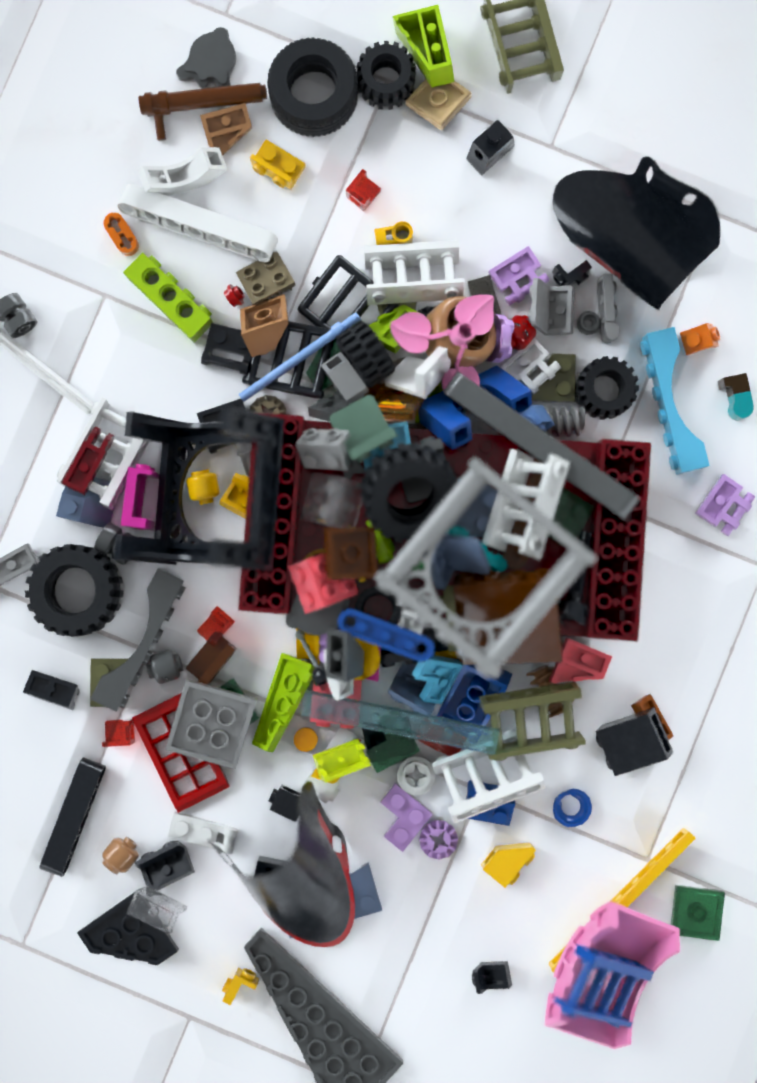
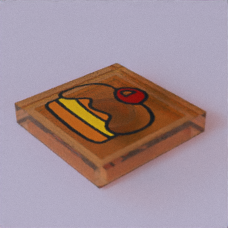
(397, 404)

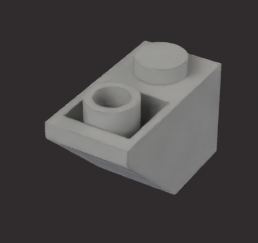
(344, 378)

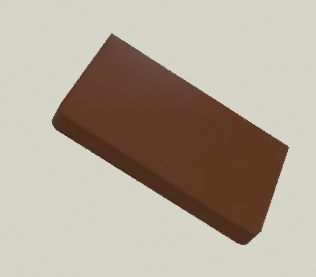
(211, 660)

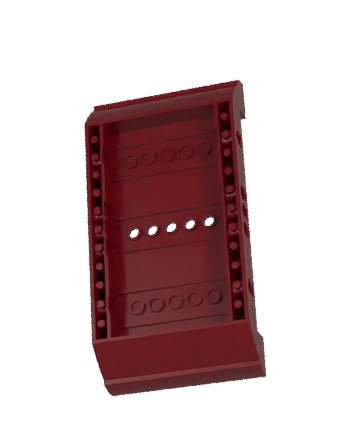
(611, 582)

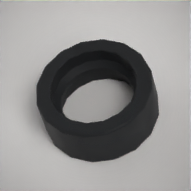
(397, 609)

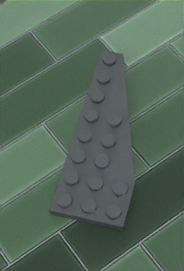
(326, 1031)

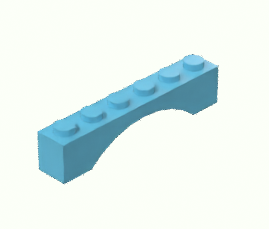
(686, 449)

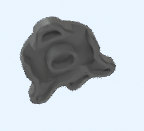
(209, 59)
(319, 620)

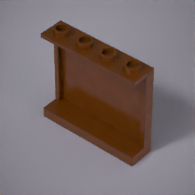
(498, 595)

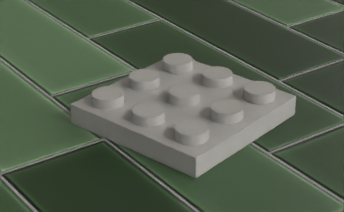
(211, 724)

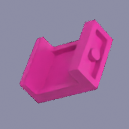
(135, 497)

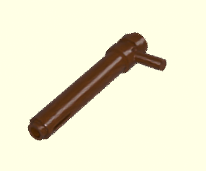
(166, 102)

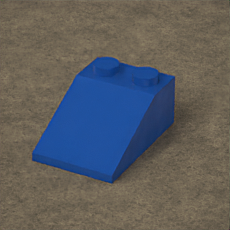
(463, 697)

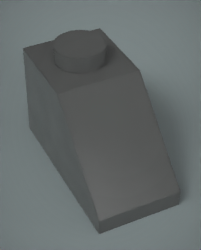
(343, 656)

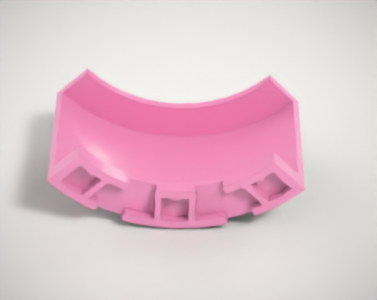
(618, 932)

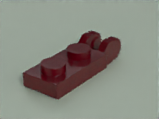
(87, 462)

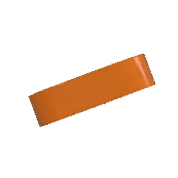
(125, 231)

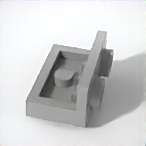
(324, 449)

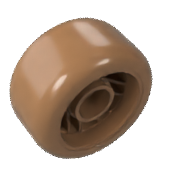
(477, 349)

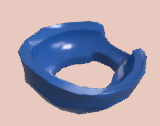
(580, 817)

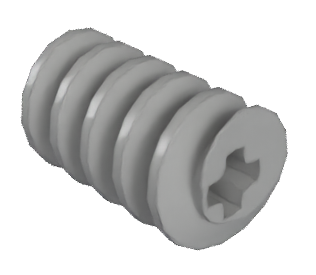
(567, 421)

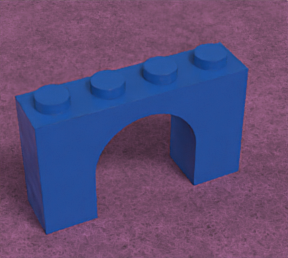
(446, 421)

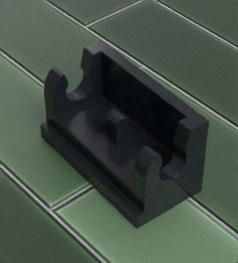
(51, 689)

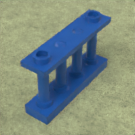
(605, 963)

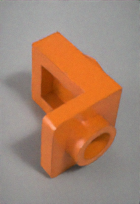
(700, 338)

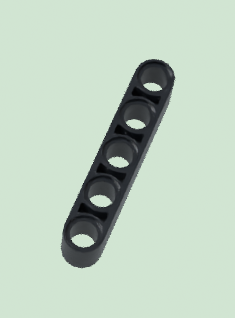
(72, 817)

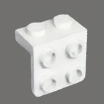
(420, 375)

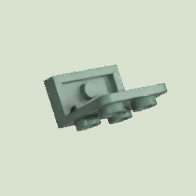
(366, 427)

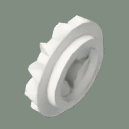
(424, 783)

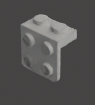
(552, 308)

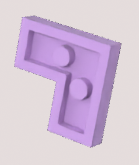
(410, 815)

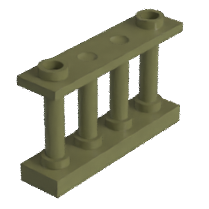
(546, 42)
(542, 698)

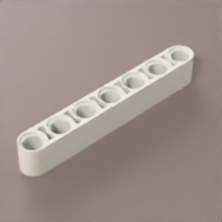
(198, 223)

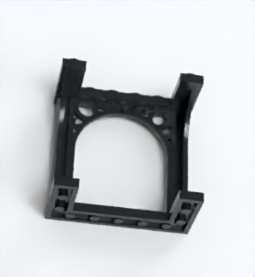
(169, 546)

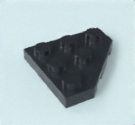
(126, 936)

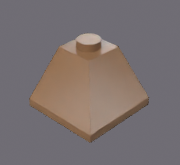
(264, 325)

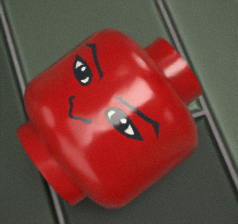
(522, 333)

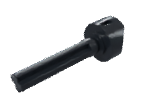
(572, 608)

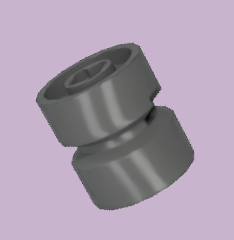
(15, 316)
(106, 540)

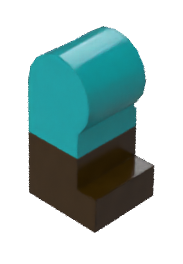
(738, 395)

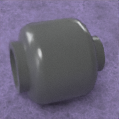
(164, 666)

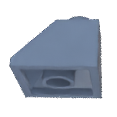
(85, 508)

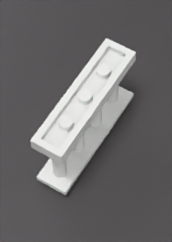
(413, 255)
(130, 452)
(505, 512)
(486, 799)

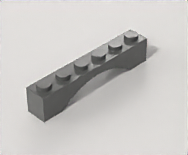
(114, 685)

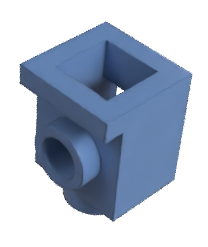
(539, 417)

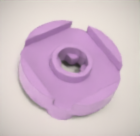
(503, 346)

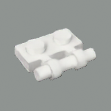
(527, 361)

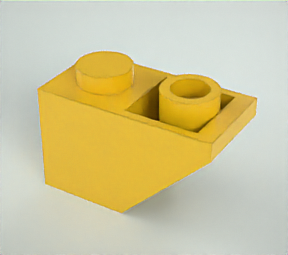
(507, 860)

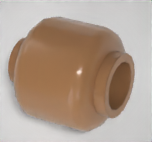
(120, 855)

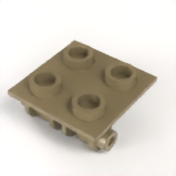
(266, 279)

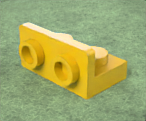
(277, 164)

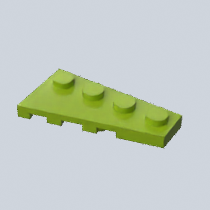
(284, 696)

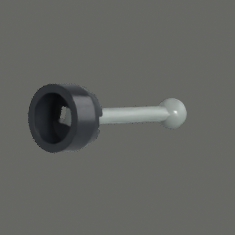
(318, 674)

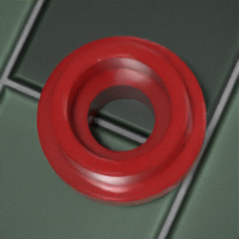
(234, 295)

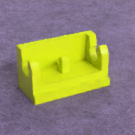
(341, 760)

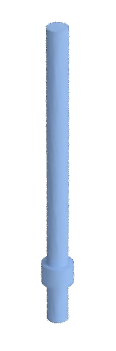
(336, 329)

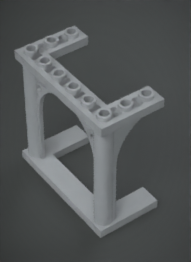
(495, 653)

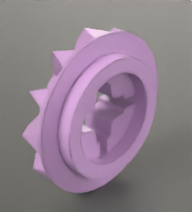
(436, 828)

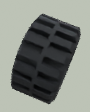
(386, 57)
(365, 353)
(620, 374)

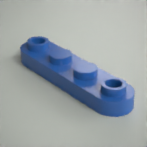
(386, 635)

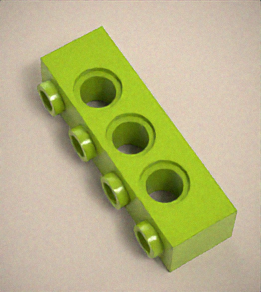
(139, 274)

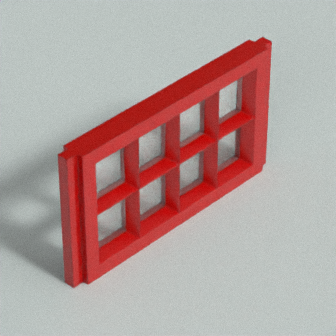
(184, 777)

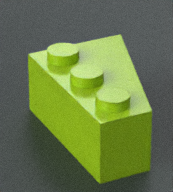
(425, 39)

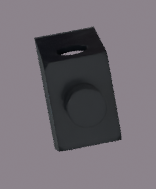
(492, 144)

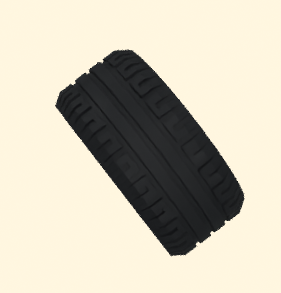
(306, 57)

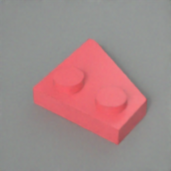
(580, 663)

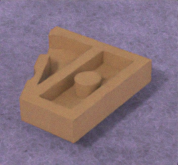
(226, 126)

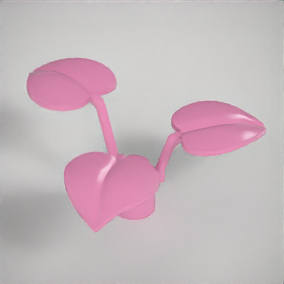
(474, 318)

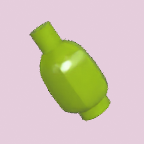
(384, 546)

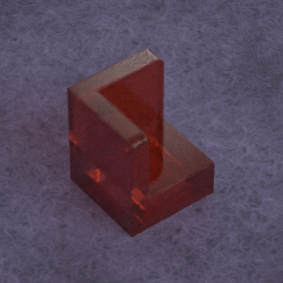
(362, 191)
(215, 626)
(119, 733)

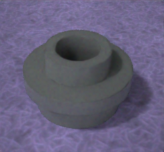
(593, 317)

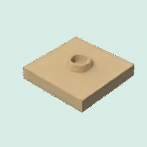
(438, 103)

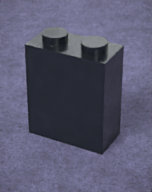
(634, 742)

